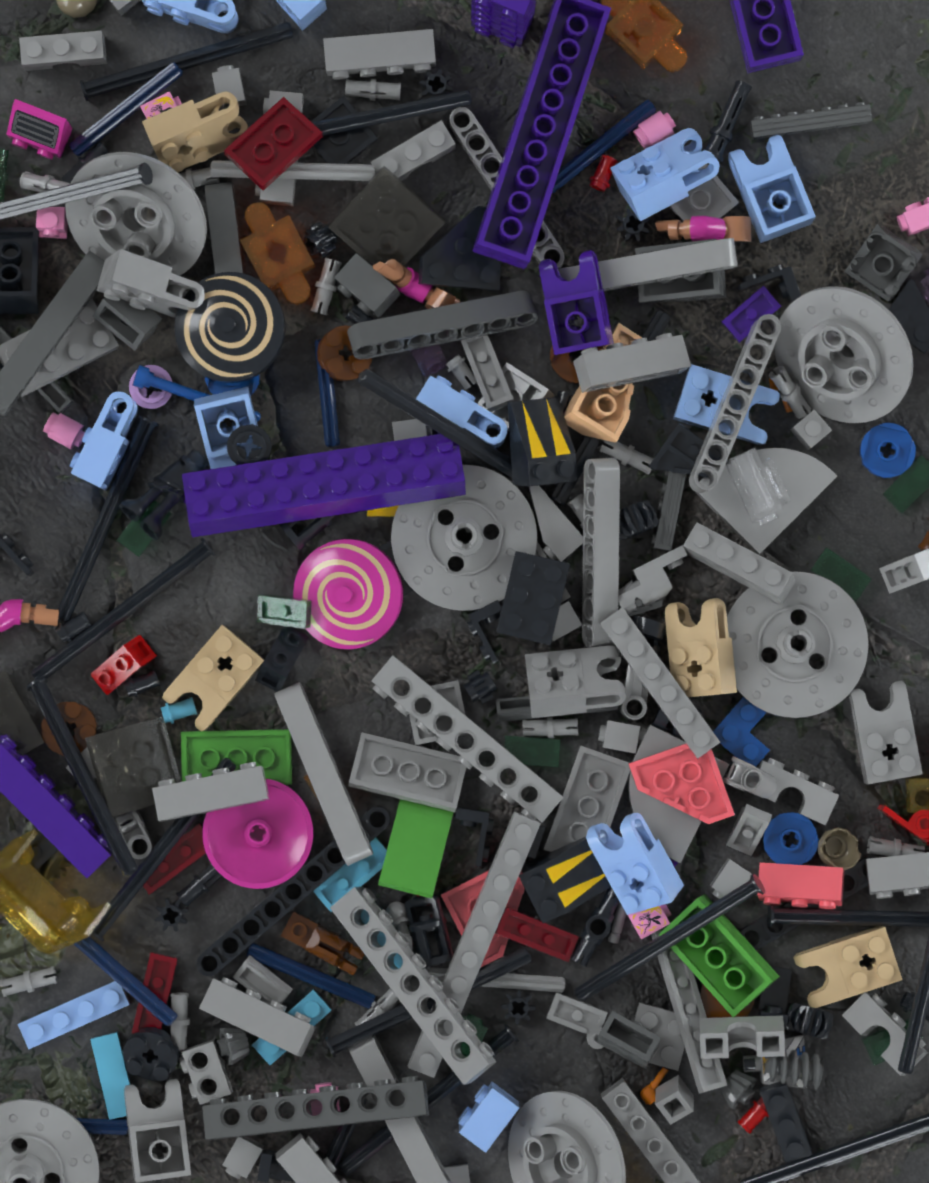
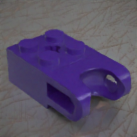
(576, 297)

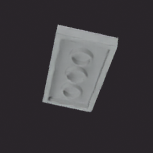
(81, 345)
(407, 772)
(588, 797)

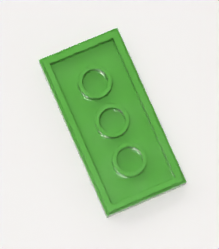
(268, 748)
(415, 848)

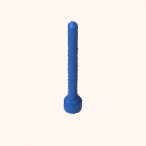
(146, 378)

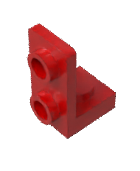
(123, 664)

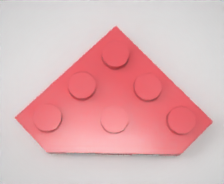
(684, 782)
(461, 902)

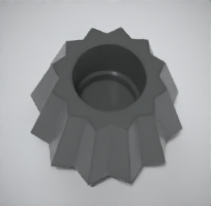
(232, 1045)
(738, 1089)

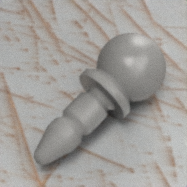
(400, 921)

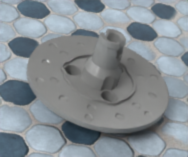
(149, 220)
(866, 341)
(425, 545)
(830, 629)
(53, 1141)
(563, 1141)

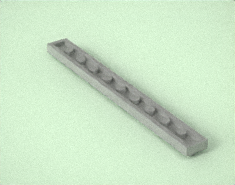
(480, 930)

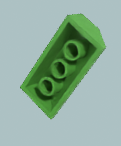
(723, 960)

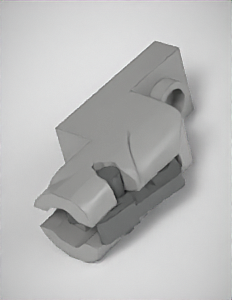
(650, 583)

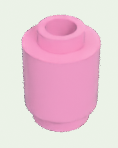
(654, 129)
(64, 430)

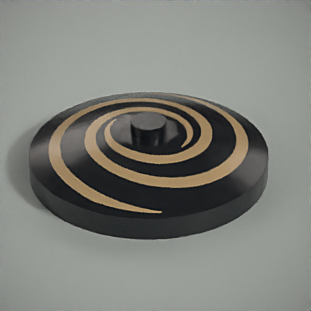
(233, 330)

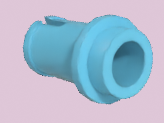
(178, 710)

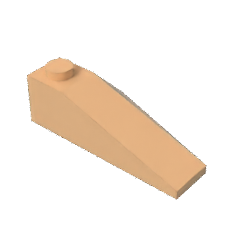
(606, 410)

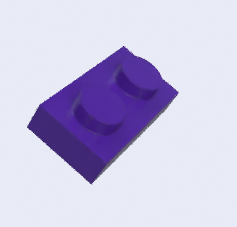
(743, 318)

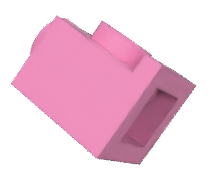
(915, 218)
(52, 223)

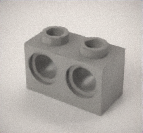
(906, 571)
(213, 1070)

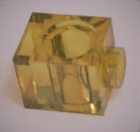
(914, 785)

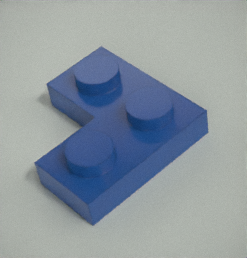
(735, 732)

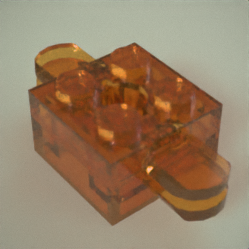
(646, 32)
(277, 253)

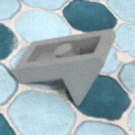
(748, 829)

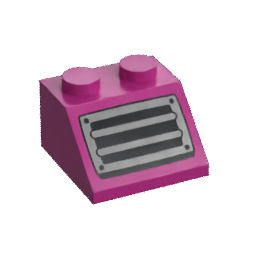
(38, 130)

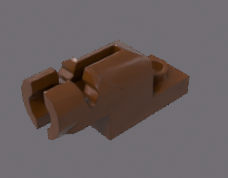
(321, 942)

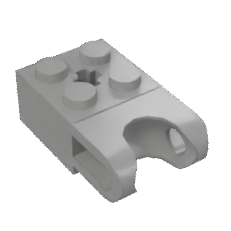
(146, 284)
(572, 681)
(885, 727)
(157, 1125)

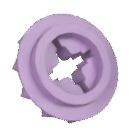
(156, 399)

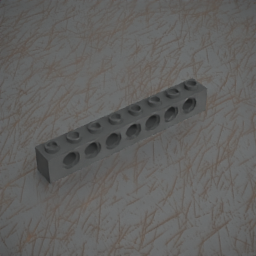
(218, 1127)

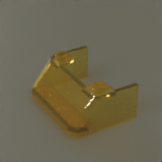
(36, 906)

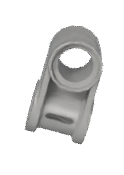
(750, 779)
(133, 831)

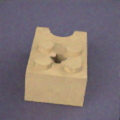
(194, 130)
(703, 652)
(211, 683)
(842, 967)

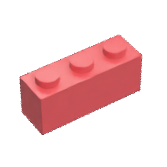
(801, 885)

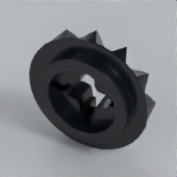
(241, 435)

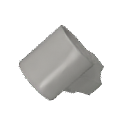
(634, 691)

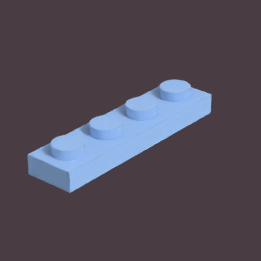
(73, 1014)

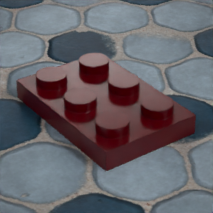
(273, 143)

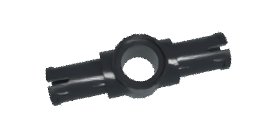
(591, 940)

